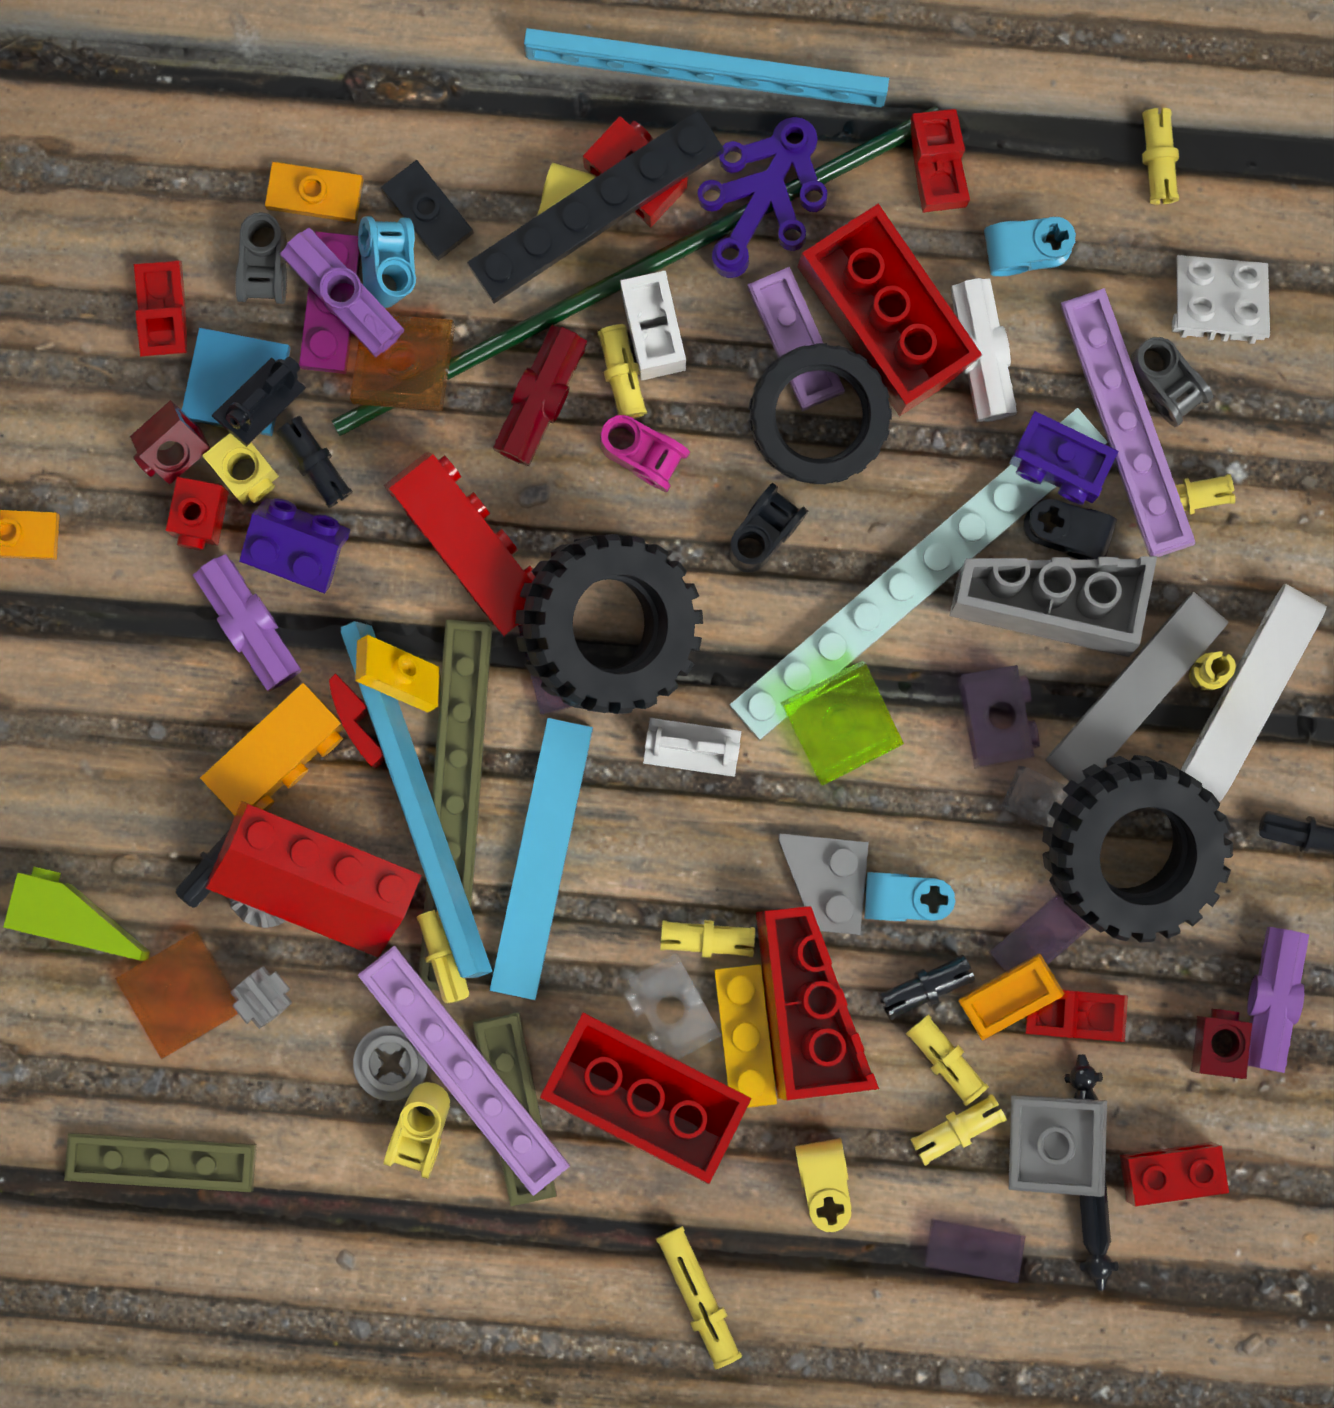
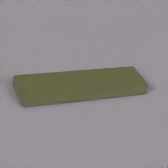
(505, 1049)
(160, 1162)

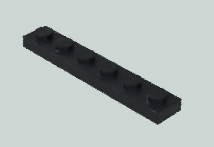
(595, 207)

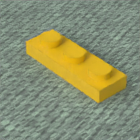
(746, 1033)

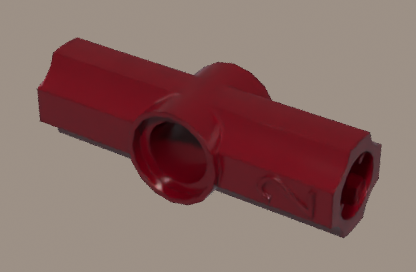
(540, 395)

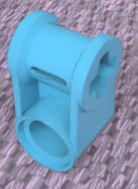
(1021, 245)
(388, 251)
(898, 897)

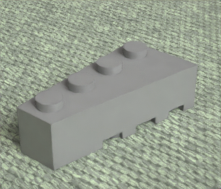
(1059, 599)

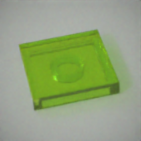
(842, 723)

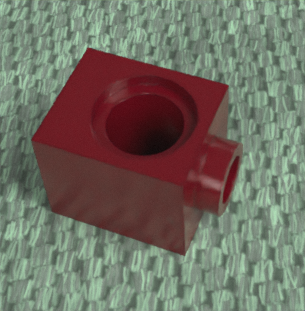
(168, 425)
(1235, 1062)

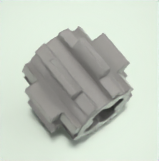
(261, 997)

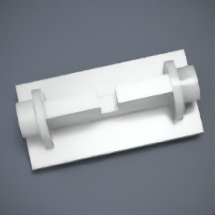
(692, 747)

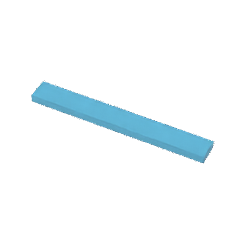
(705, 68)
(422, 820)

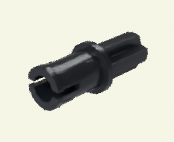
(1298, 832)
(192, 889)

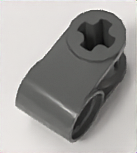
(261, 269)
(1171, 382)

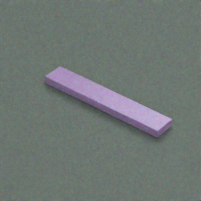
(1127, 423)
(464, 1070)

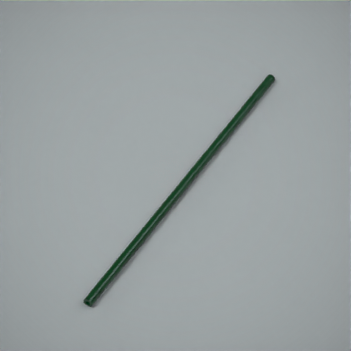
(644, 266)

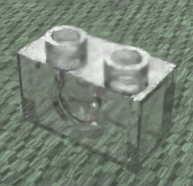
(671, 979)

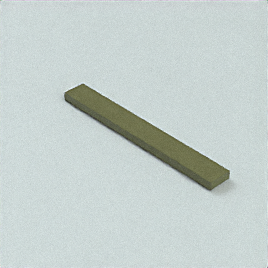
(460, 753)

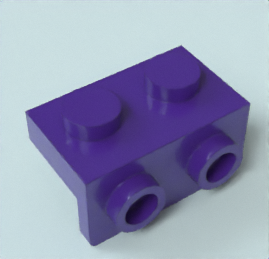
(1063, 459)
(294, 544)

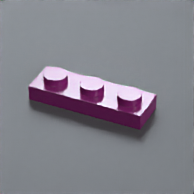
(324, 335)

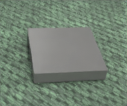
(1058, 1145)

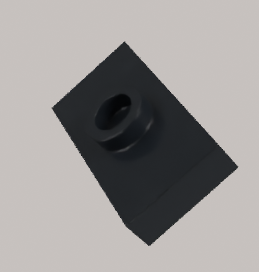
(430, 210)

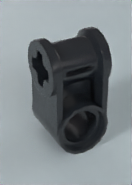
(768, 522)
(1079, 531)

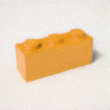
(275, 751)

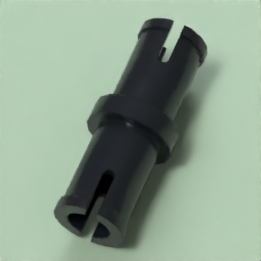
(314, 461)
(926, 987)

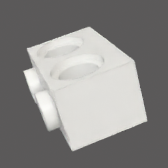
(653, 325)

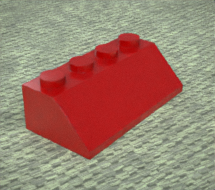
(888, 308)
(312, 880)
(645, 1098)

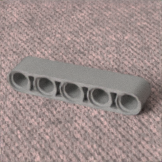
(1138, 688)

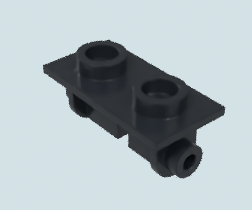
(260, 399)

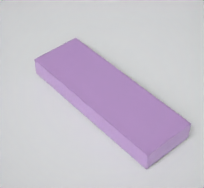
(790, 327)

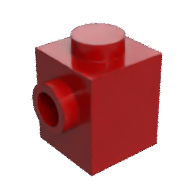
(197, 513)

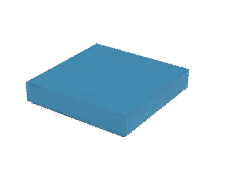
(221, 367)

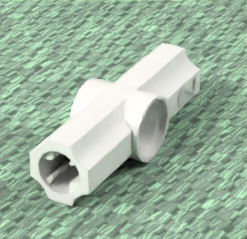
(989, 375)

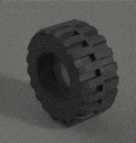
(667, 623)
(1183, 882)

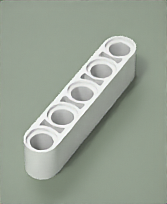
(1253, 690)

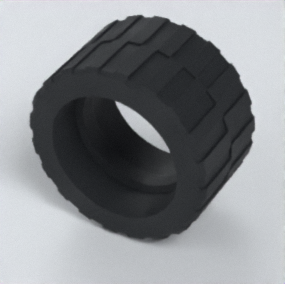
(874, 418)

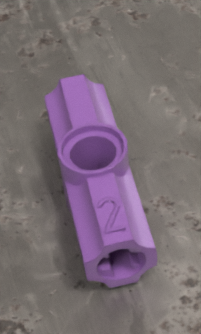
(322, 272)
(247, 622)
(1276, 998)

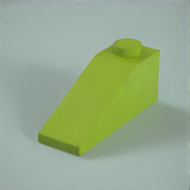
(63, 913)

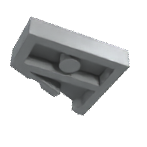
(829, 879)

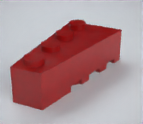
(463, 537)
(807, 1011)

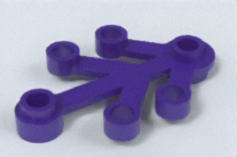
(766, 188)

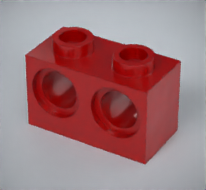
(1174, 1174)

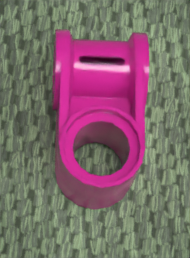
(645, 451)

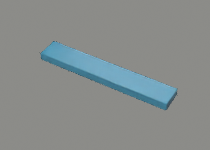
(541, 859)

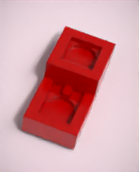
(938, 161)
(160, 308)
(351, 712)
(1082, 1016)

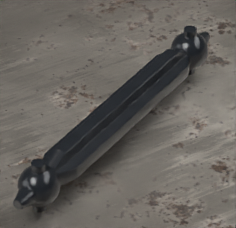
(1093, 1208)

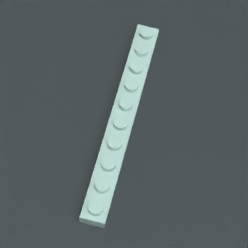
(896, 591)

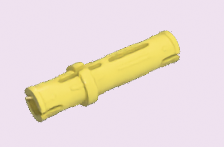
(721, 1349)

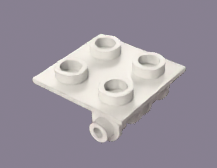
(1222, 299)

